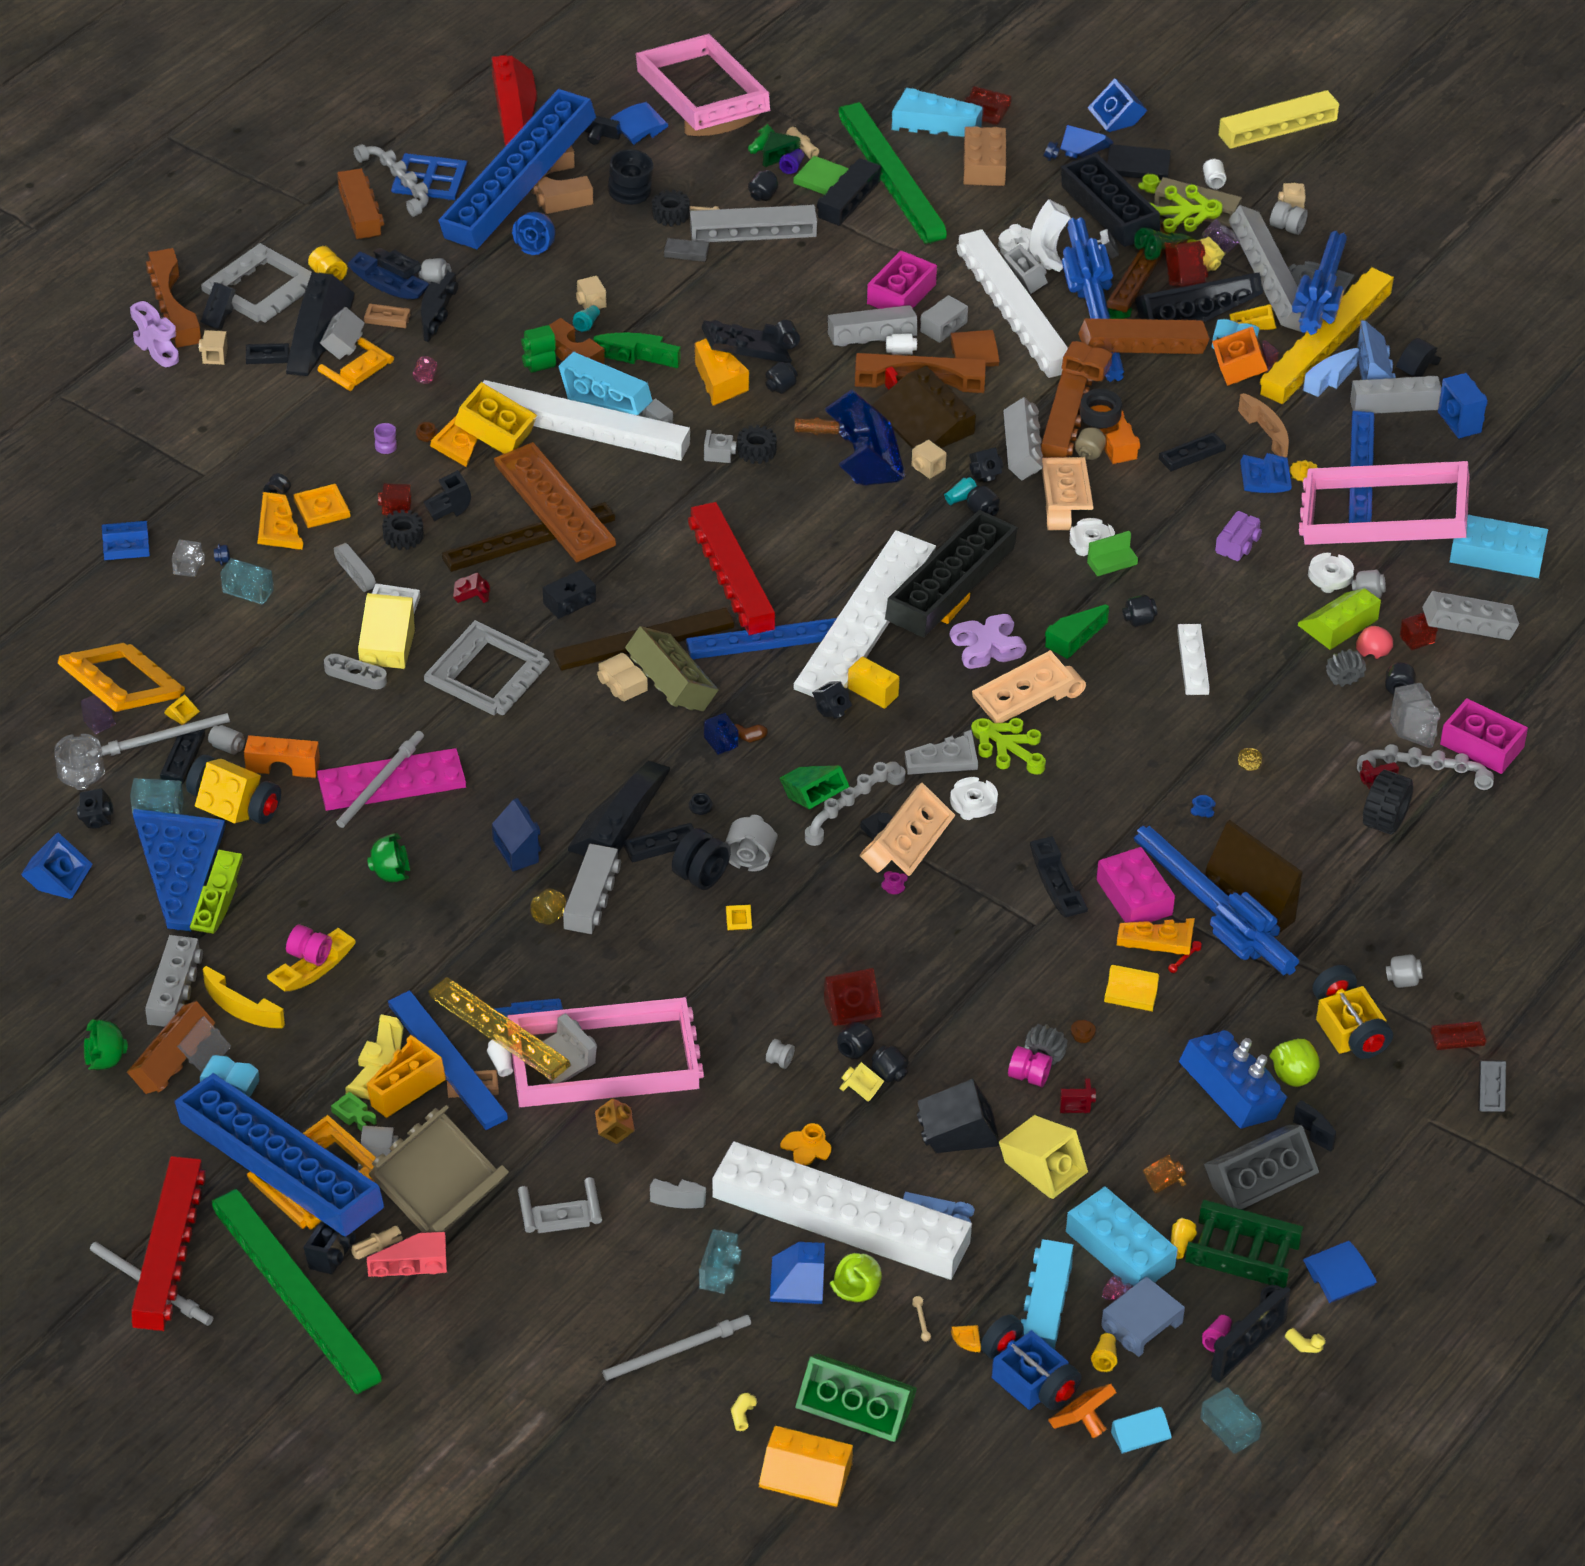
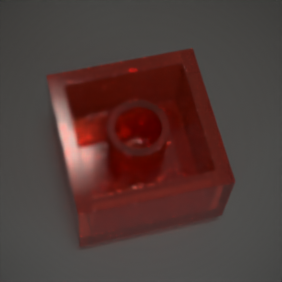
(1186, 262)

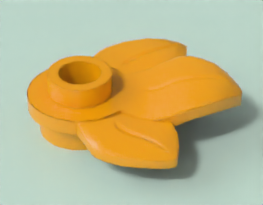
(807, 1144)

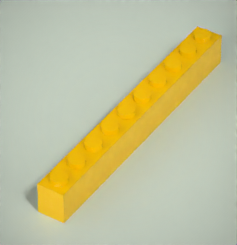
(1310, 350)

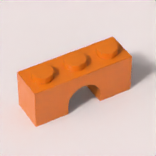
(1121, 441)
(298, 754)

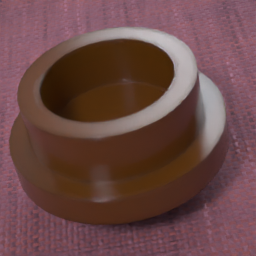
(426, 431)
(1083, 1031)

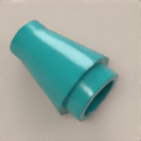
(584, 319)
(960, 491)

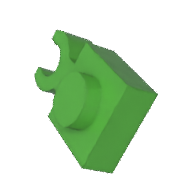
(351, 1110)

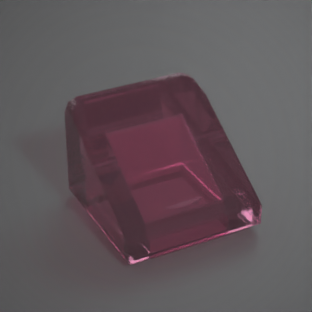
(1270, 354)

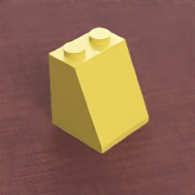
(386, 630)
(1045, 1155)

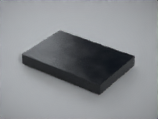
(1139, 161)

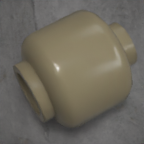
(1090, 443)

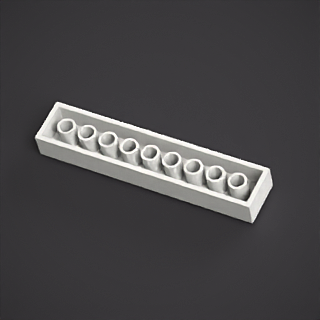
(842, 1210)

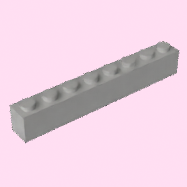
(1268, 261)

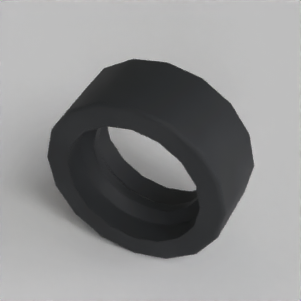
(1101, 419)

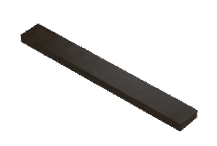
(511, 542)
(610, 646)

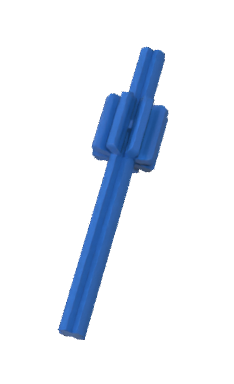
(1088, 273)
(1318, 296)
(1239, 920)

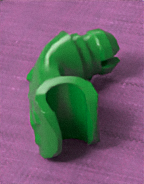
(760, 141)

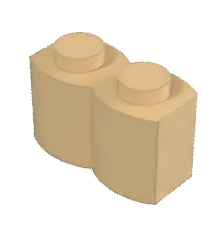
(622, 677)

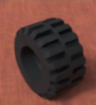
(1387, 802)

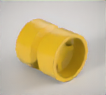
(326, 261)

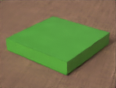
(819, 175)

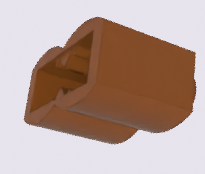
(1087, 361)

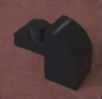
(1417, 357)
(453, 499)

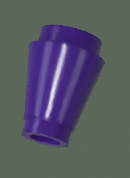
(790, 162)

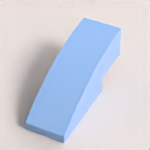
(1331, 372)

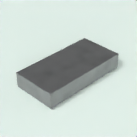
(686, 249)

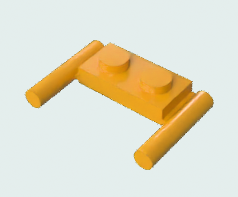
(360, 368)

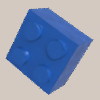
(1462, 405)

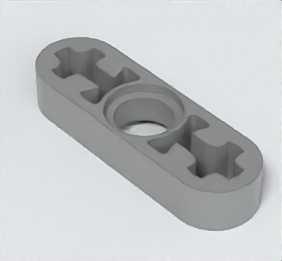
(354, 567)
(340, 667)

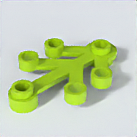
(1207, 209)
(985, 729)

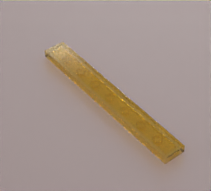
(500, 1028)

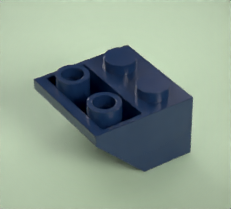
(517, 836)

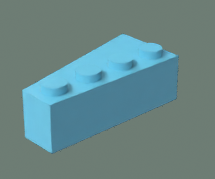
(934, 113)
(603, 386)
(1049, 1290)

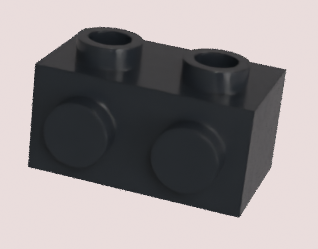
(327, 1248)

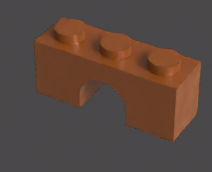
(566, 344)

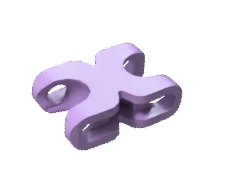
(154, 334)
(987, 641)

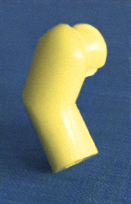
(1303, 1344)
(743, 1402)

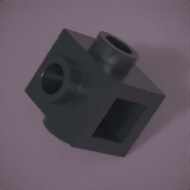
(985, 464)
(832, 699)
(95, 808)

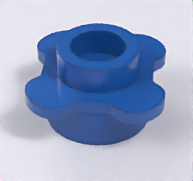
(1203, 806)

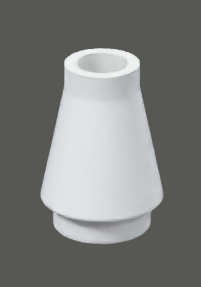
(501, 1058)

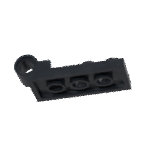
(765, 344)
(1251, 1331)

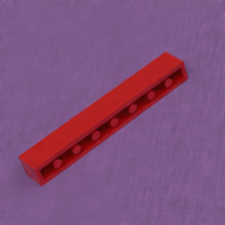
(732, 568)
(167, 1244)

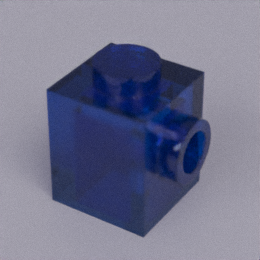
(721, 733)

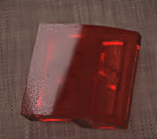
(993, 103)

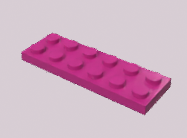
(413, 777)

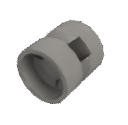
(1287, 217)

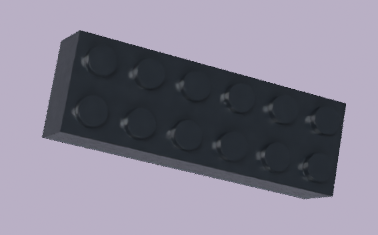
(1109, 198)

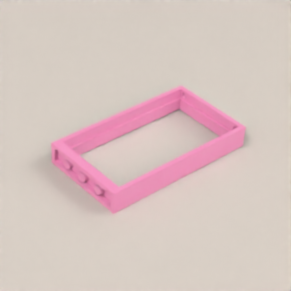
(713, 113)
(1385, 476)
(612, 1087)

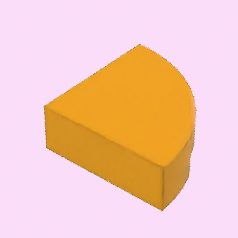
(967, 1337)

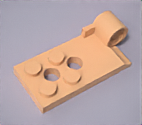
(1065, 490)
(1042, 675)
(897, 839)

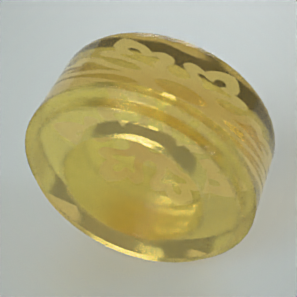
(1249, 759)

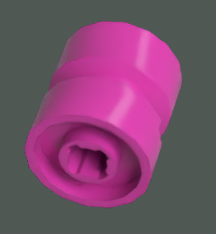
(307, 944)
(1030, 1066)

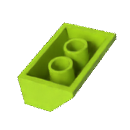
(1342, 617)

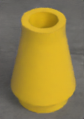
(1182, 1233)
(1105, 1355)

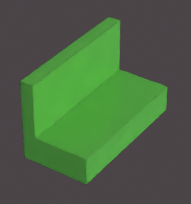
(1111, 554)

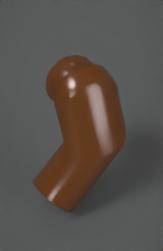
(751, 733)

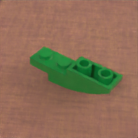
(634, 346)

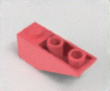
(415, 1255)

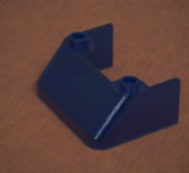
(873, 439)

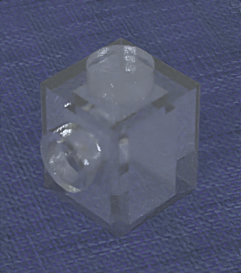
(187, 558)

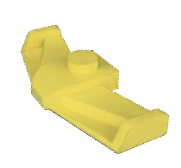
(377, 1054)

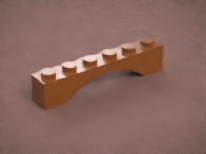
(164, 274)
(963, 374)

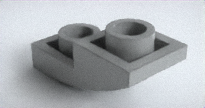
(684, 1195)

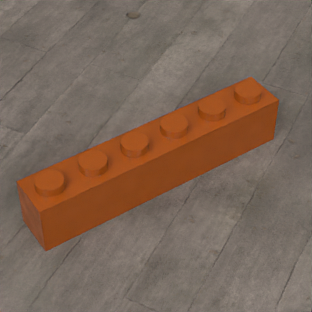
(1145, 335)
(1065, 416)

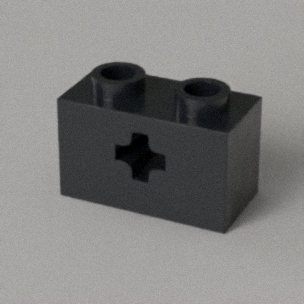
(569, 594)

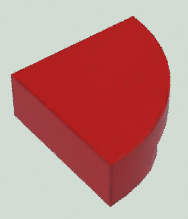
(890, 379)

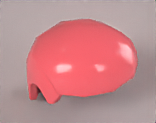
(1374, 641)

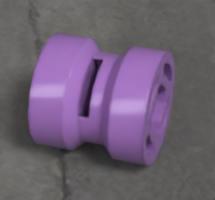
(385, 438)

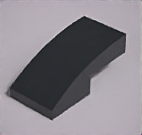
(1321, 1130)

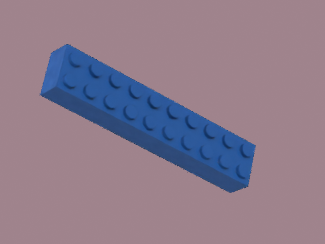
(517, 169)
(279, 1154)

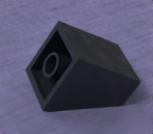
(958, 1119)

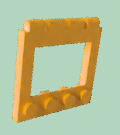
(81, 667)
(323, 1133)

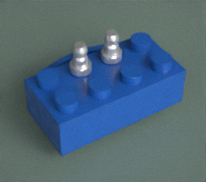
(1234, 1078)

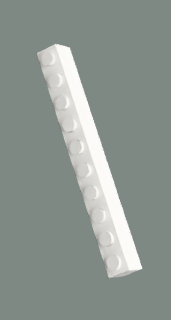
(1013, 301)
(601, 423)

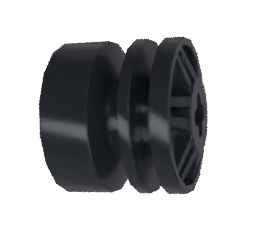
(630, 176)

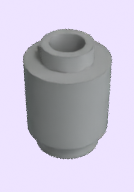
(226, 739)

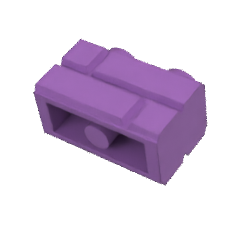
(1238, 536)

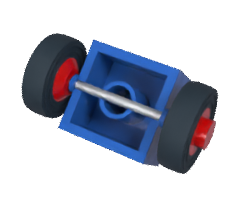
(1029, 1365)

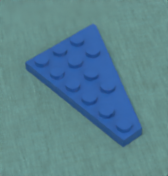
(179, 859)

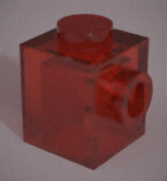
(395, 498)
(1416, 632)

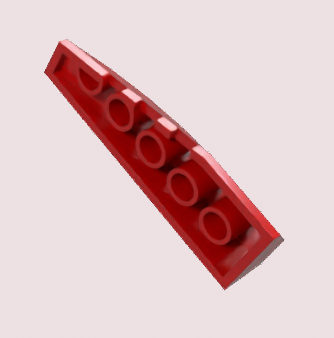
(514, 94)

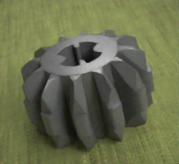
(1345, 667)
(1046, 1041)

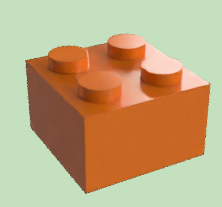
(1240, 356)

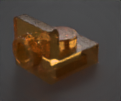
(1164, 1173)

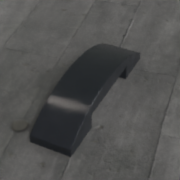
(1055, 879)

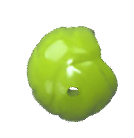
(1295, 1062)
(857, 1278)

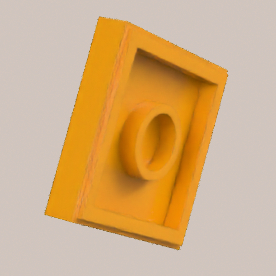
(321, 505)

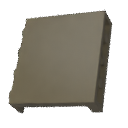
(435, 1173)

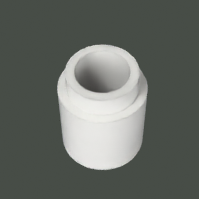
(1214, 173)
(901, 344)

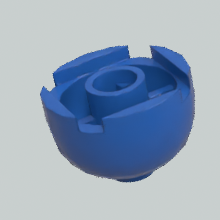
(534, 233)

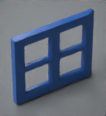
(429, 176)

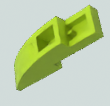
(218, 893)

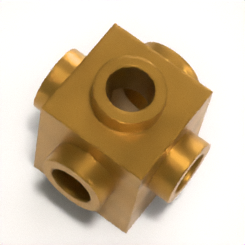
(614, 1121)

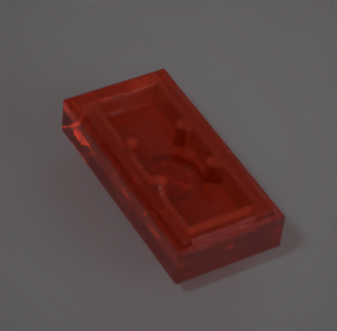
(1458, 1035)

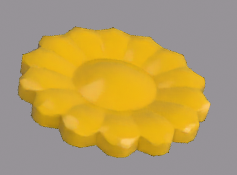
(1300, 468)

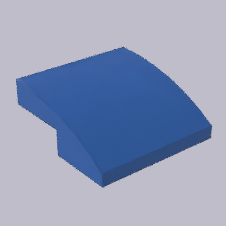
(640, 121)
(1265, 474)
(125, 540)
(1340, 1271)

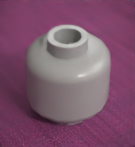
(434, 270)
(1370, 580)
(1405, 971)

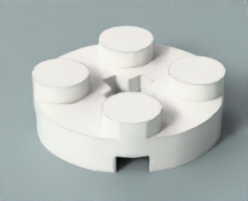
(1013, 235)
(1090, 526)
(1340, 566)
(973, 808)

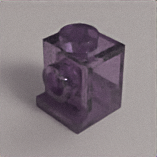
(1221, 235)
(97, 714)

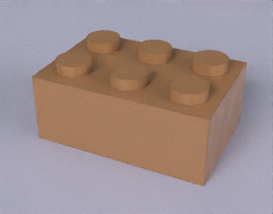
(984, 156)

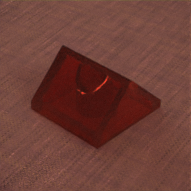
(852, 997)

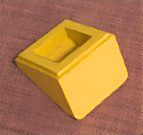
(182, 710)
(738, 917)

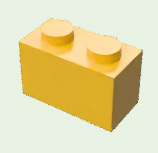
(873, 682)

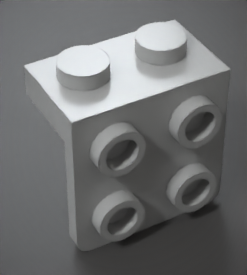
(573, 1045)

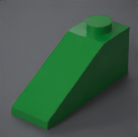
(1075, 630)

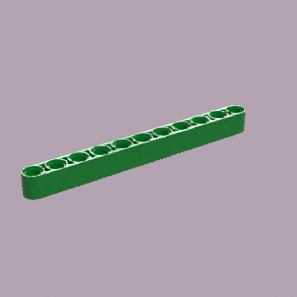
(893, 173)
(297, 1292)

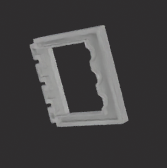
(274, 302)
(466, 648)

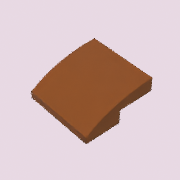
(975, 346)

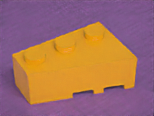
(721, 372)
(405, 1078)

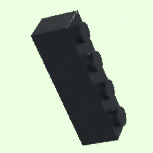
(849, 191)

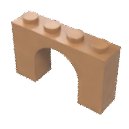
(563, 194)

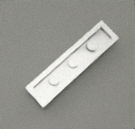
(1193, 659)

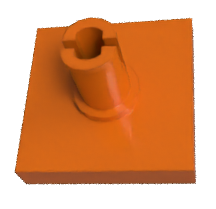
(1083, 1409)

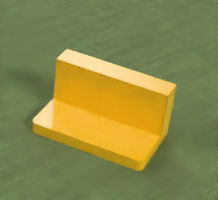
(1132, 988)

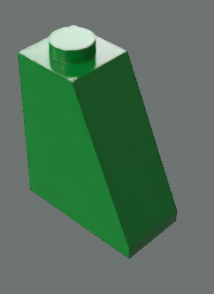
(814, 784)

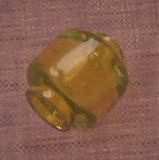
(548, 906)

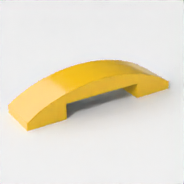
(305, 973)
(260, 1014)

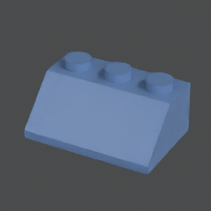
(1373, 354)

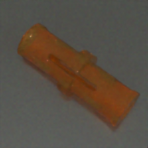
(816, 426)

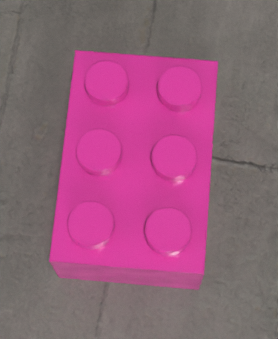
(902, 282)
(1484, 735)
(1135, 886)

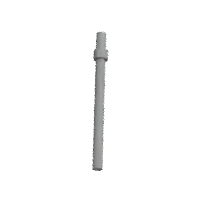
(115, 747)
(405, 750)
(187, 1307)
(723, 1329)

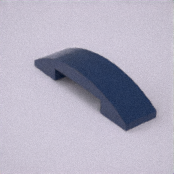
(384, 280)

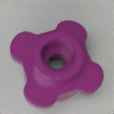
(894, 882)

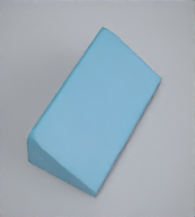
(1141, 1430)

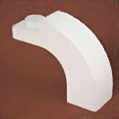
(1045, 234)

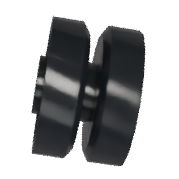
(701, 858)

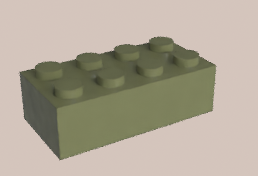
(671, 669)

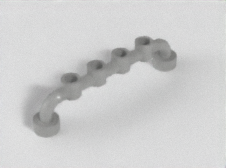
(397, 169)
(881, 772)
(1483, 777)

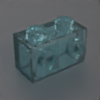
(246, 581)
(157, 795)
(718, 1261)
(1231, 1420)

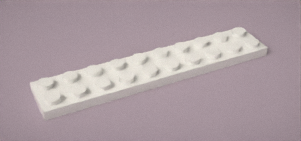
(864, 614)

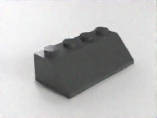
(1262, 1167)

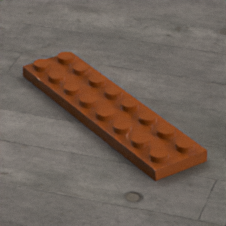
(555, 502)

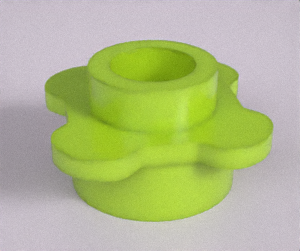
(1149, 183)

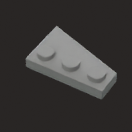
(948, 756)

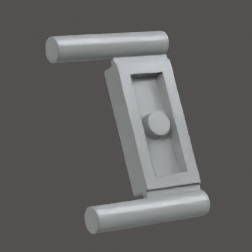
(561, 1215)

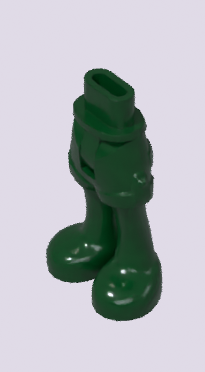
(1154, 241)

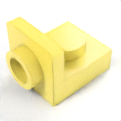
(862, 1081)

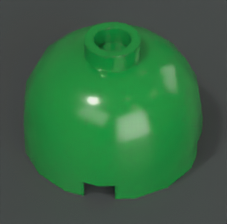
(389, 859)
(104, 1045)

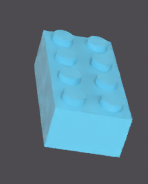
(1500, 546)
(1120, 1238)

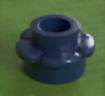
(1051, 150)
(221, 554)

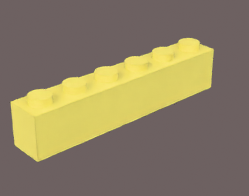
(1278, 119)

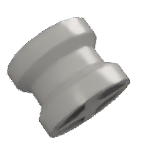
(780, 1053)

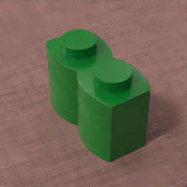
(539, 349)

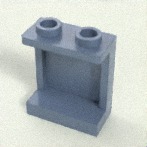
(1141, 1315)

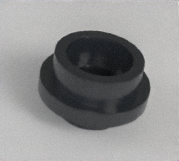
(700, 804)

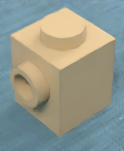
(1293, 194)
(591, 292)
(213, 347)
(928, 459)

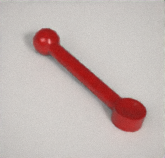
(1196, 946)

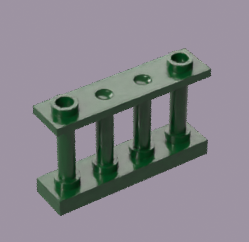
(1251, 1225)

